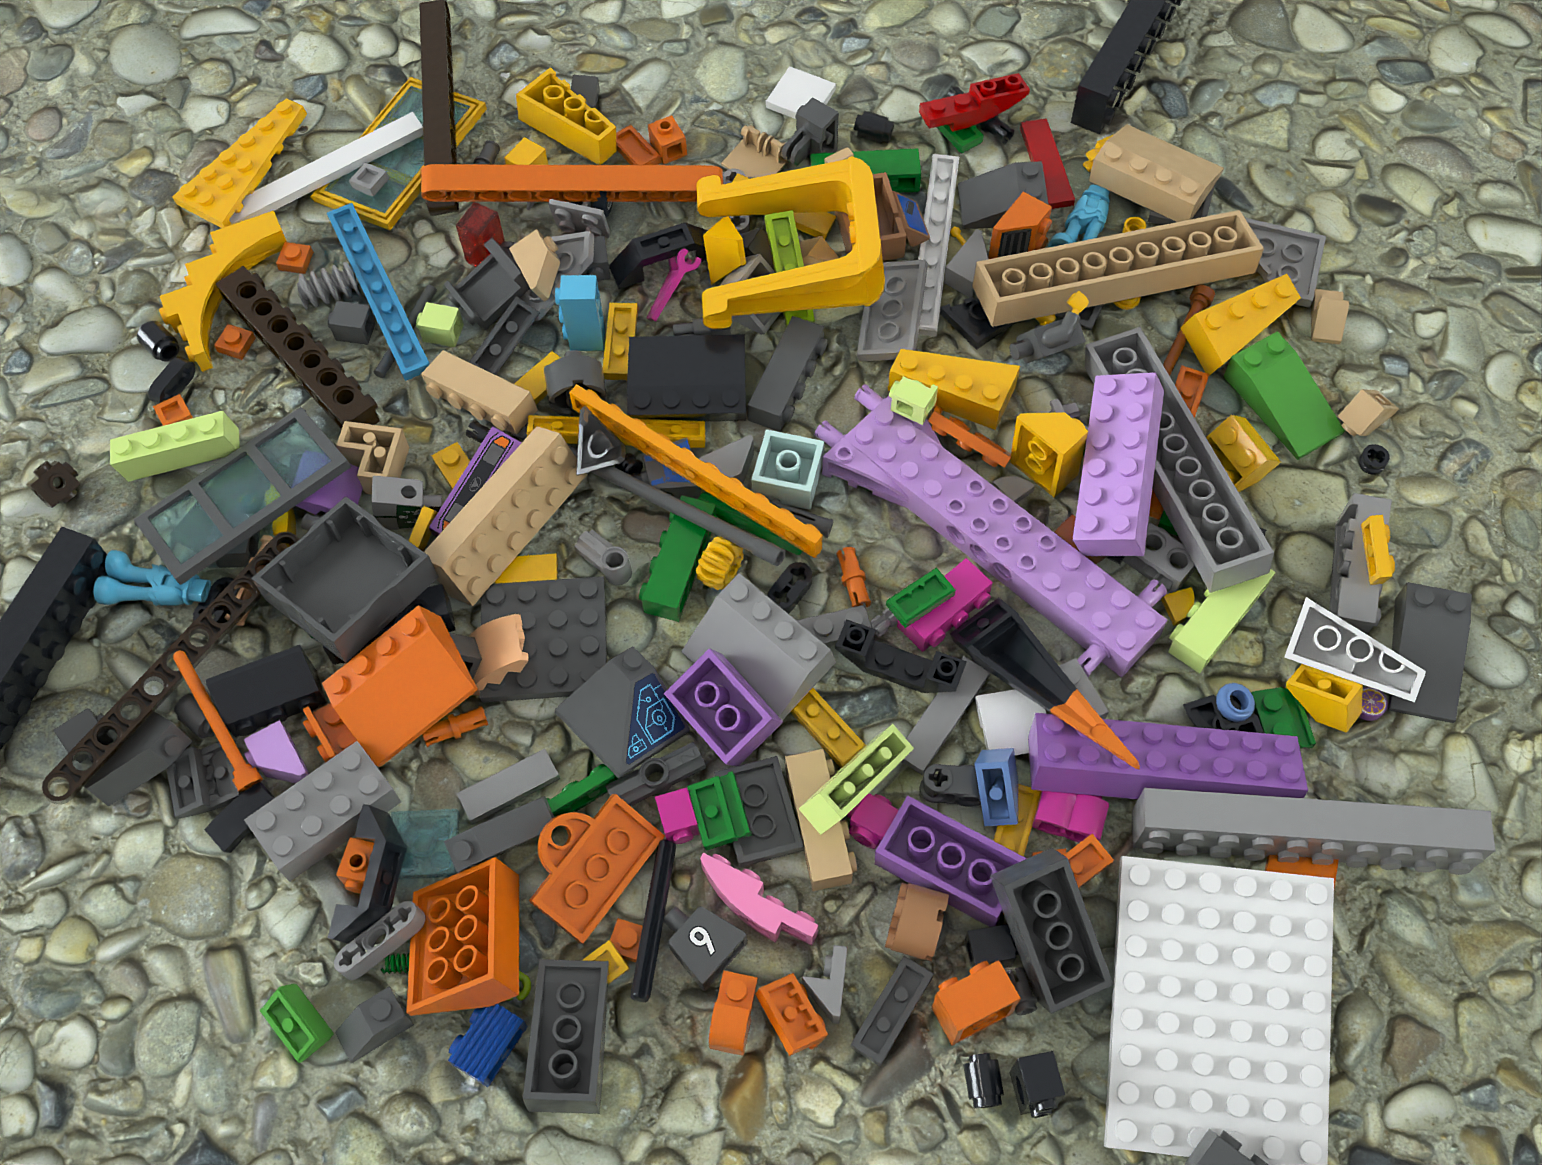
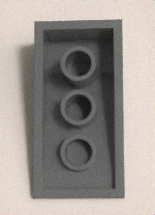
(1433, 634)
(567, 1037)

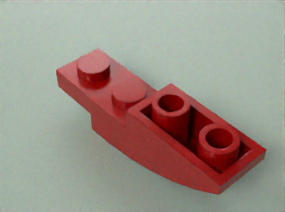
(981, 103)

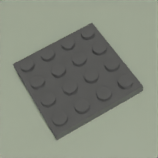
(561, 631)

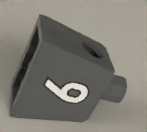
(703, 943)

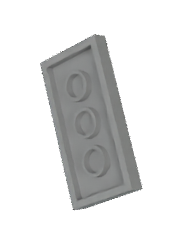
(895, 318)

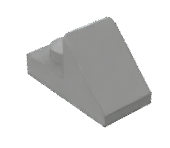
(829, 992)

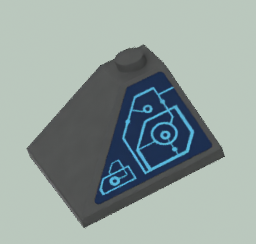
(623, 713)

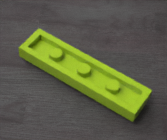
(786, 251)

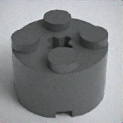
(567, 372)

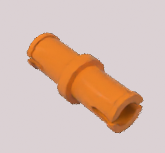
(853, 577)
(455, 726)

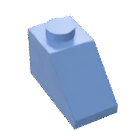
(998, 786)

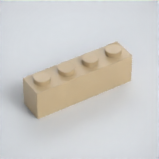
(479, 392)
(825, 854)

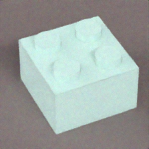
(788, 468)

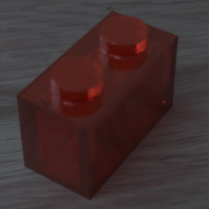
(475, 229)

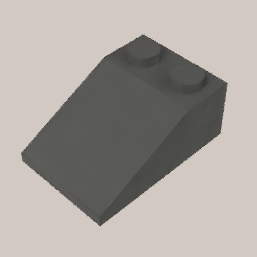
(991, 194)

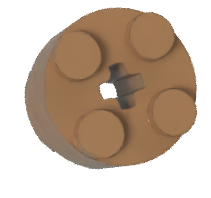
(917, 921)

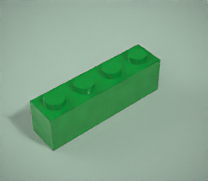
(900, 165)
(676, 564)

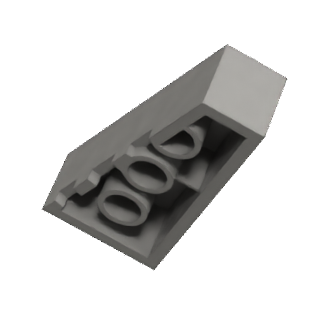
(1351, 592)

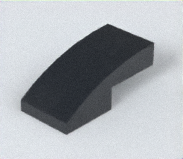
(229, 825)

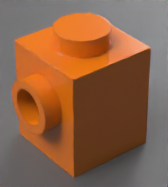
(667, 139)
(355, 864)

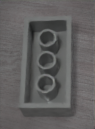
(1051, 930)

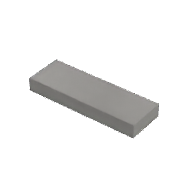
(508, 786)

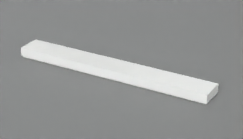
(330, 167)
(938, 223)

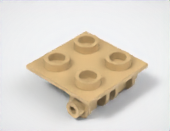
(756, 154)

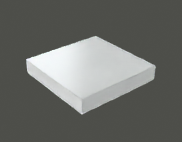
(796, 90)

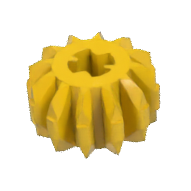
(719, 563)

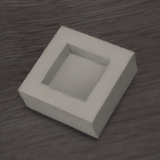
(369, 179)

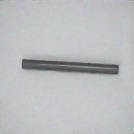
(388, 358)

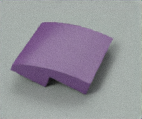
(332, 493)

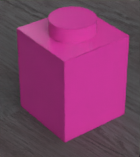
(677, 816)

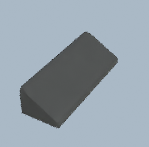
(505, 336)

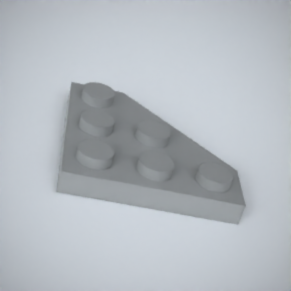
(1290, 253)
(575, 256)

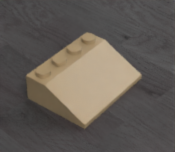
(1154, 173)

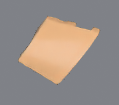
(500, 649)

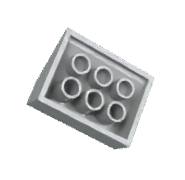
(762, 644)

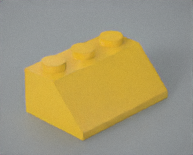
(1048, 448)

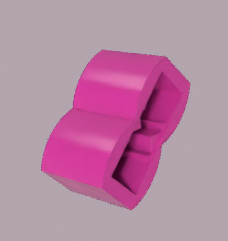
(1071, 815)

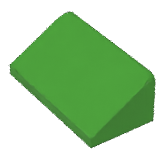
(296, 1021)

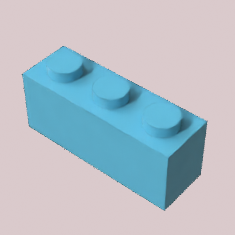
(581, 312)

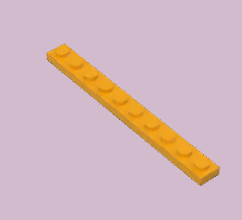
(702, 474)

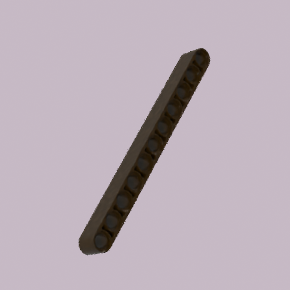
(437, 92)
(162, 673)

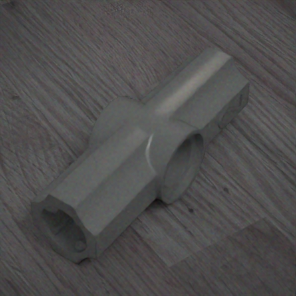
(675, 767)

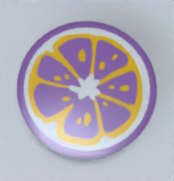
(1373, 704)

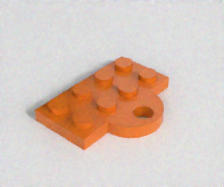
(592, 864)

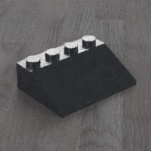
(687, 378)

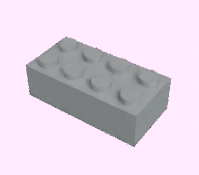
(320, 811)

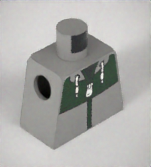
(400, 501)

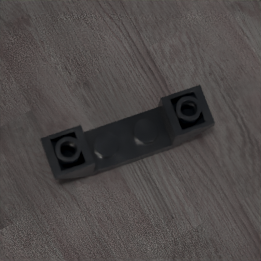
(653, 248)
(896, 665)
(380, 879)

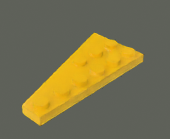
(240, 168)

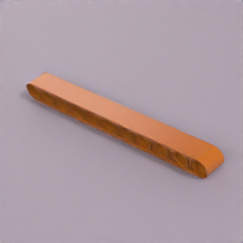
(562, 182)

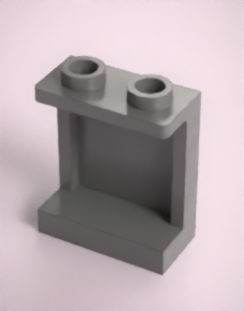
(489, 287)

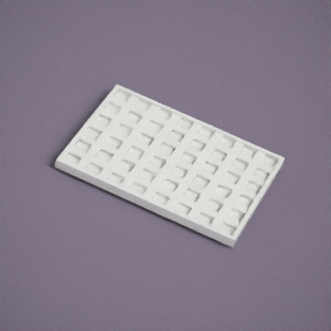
(1221, 1011)

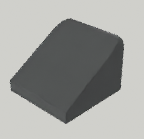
(588, 87)

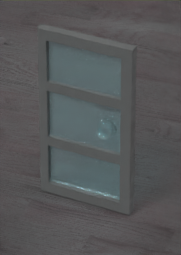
(241, 494)

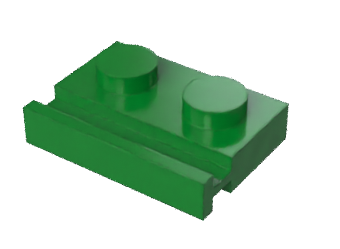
(1283, 715)
(719, 811)

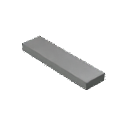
(943, 716)

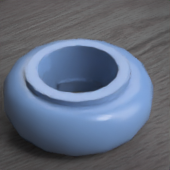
(1242, 694)

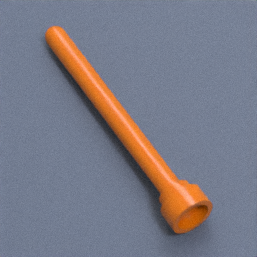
(244, 774)

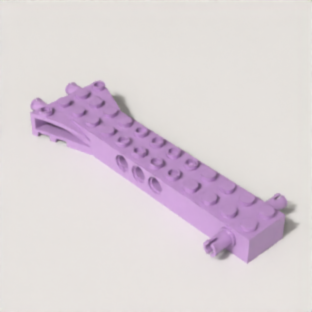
(913, 470)

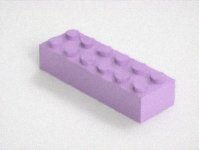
(1119, 465)

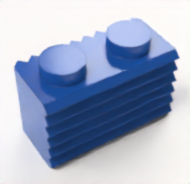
(486, 1043)

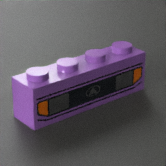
(487, 460)

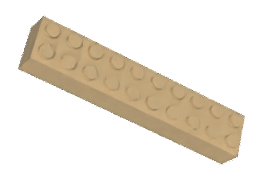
(1116, 267)

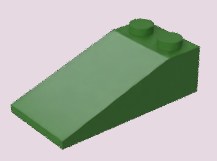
(1283, 395)

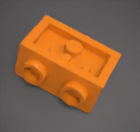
(330, 730)
(792, 1014)

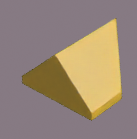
(723, 249)

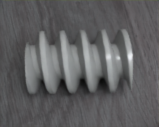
(327, 285)

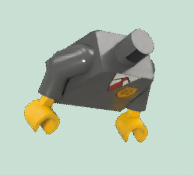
(1052, 336)

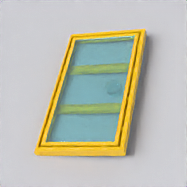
(401, 164)

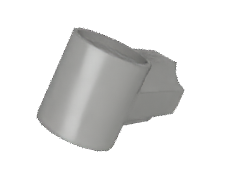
(604, 557)

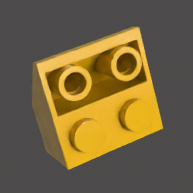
(1242, 452)

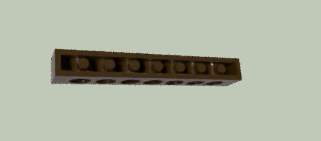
(296, 350)

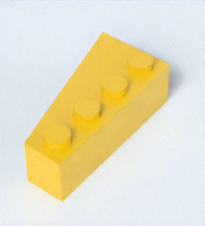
(565, 117)
(1232, 324)
(965, 386)

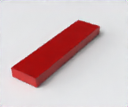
(1043, 148)

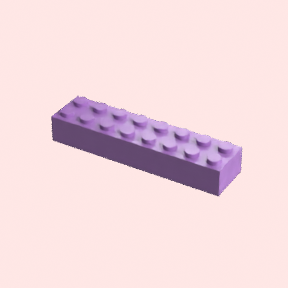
(1168, 759)

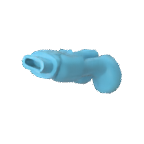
(1087, 217)
(164, 588)

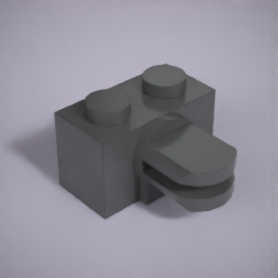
(814, 132)

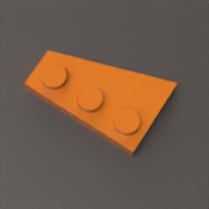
(992, 452)

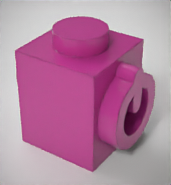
(871, 820)

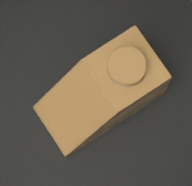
(537, 262)
(1366, 412)

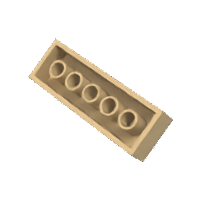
(504, 515)

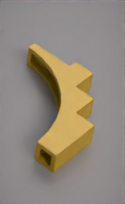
(194, 306)

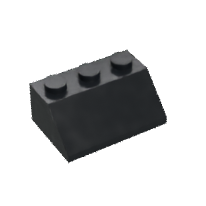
(266, 691)

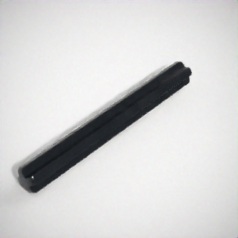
(653, 921)

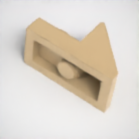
(1328, 316)

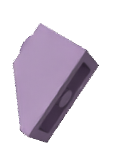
(275, 754)

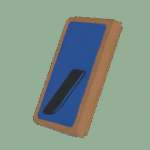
(911, 219)

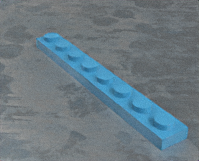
(379, 291)

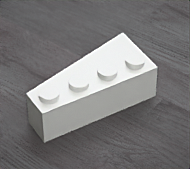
(1345, 651)

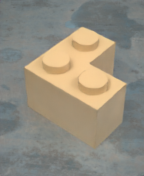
(374, 449)

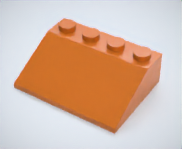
(400, 685)
(468, 941)

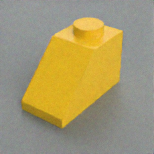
(1327, 697)

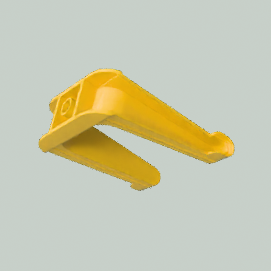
(835, 283)

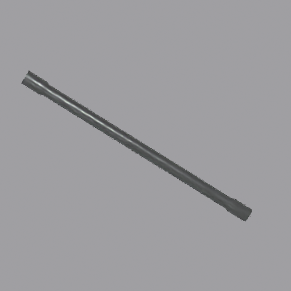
(757, 546)

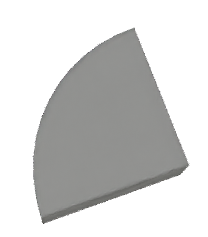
(1014, 487)

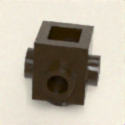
(43, 482)

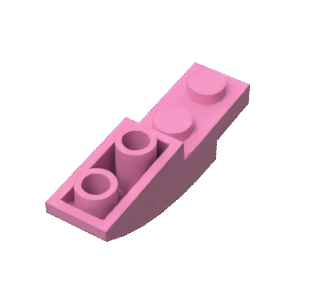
(743, 896)

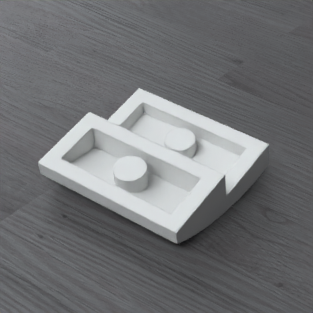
(1006, 719)

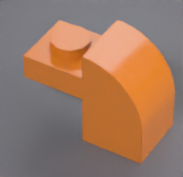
(732, 1013)

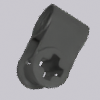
(956, 784)

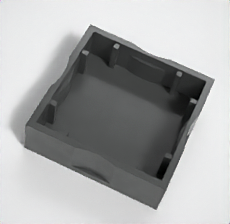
(345, 578)

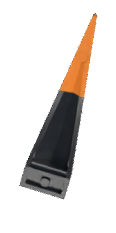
(1009, 650)

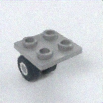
(582, 215)

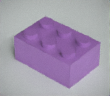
(723, 708)

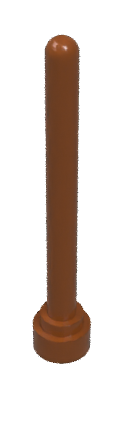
(1200, 299)

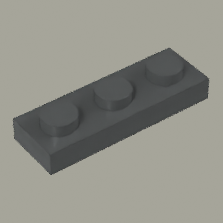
(891, 1011)

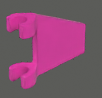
(675, 274)

